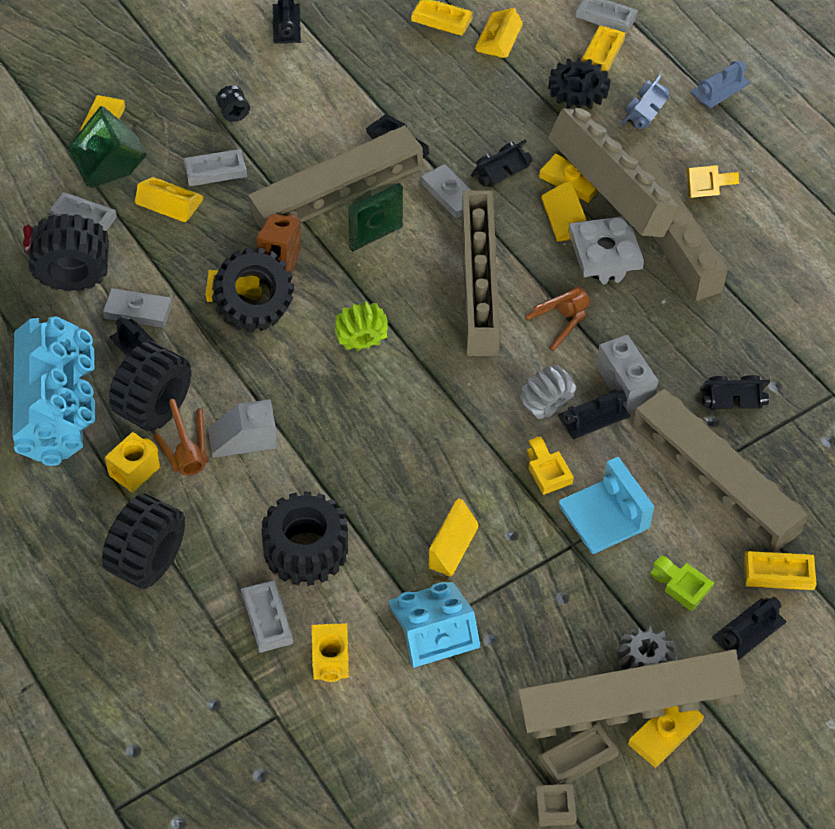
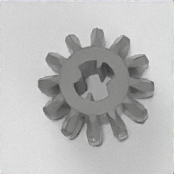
(547, 391)
(644, 649)

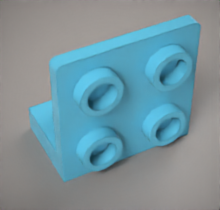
(609, 509)
(436, 623)

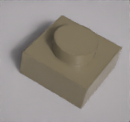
(555, 805)

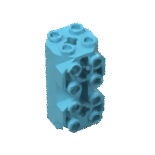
(49, 389)

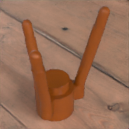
(569, 304)
(188, 457)

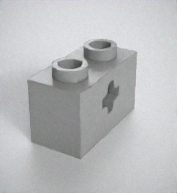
(626, 370)

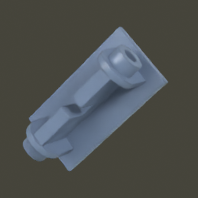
(721, 85)
(639, 109)

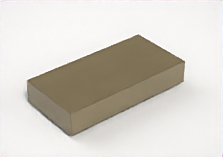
(577, 755)

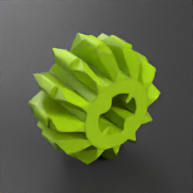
(361, 326)

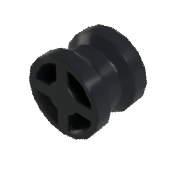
(233, 103)

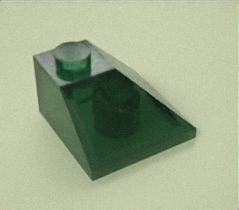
(105, 149)
(375, 215)

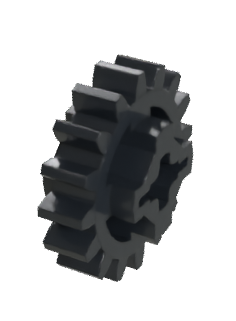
(579, 83)

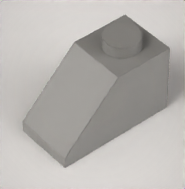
(244, 430)

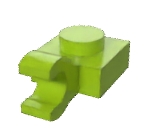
(684, 584)

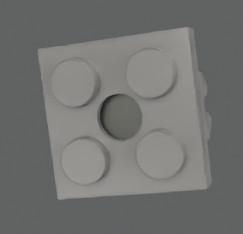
(606, 248)

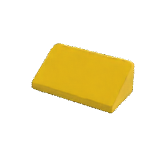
(499, 33)
(167, 198)
(562, 208)
(452, 539)

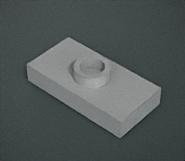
(607, 14)
(215, 167)
(445, 188)
(74, 205)
(141, 307)
(267, 616)

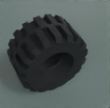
(69, 252)
(263, 267)
(147, 383)
(143, 541)
(311, 560)

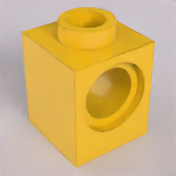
(128, 472)
(330, 639)

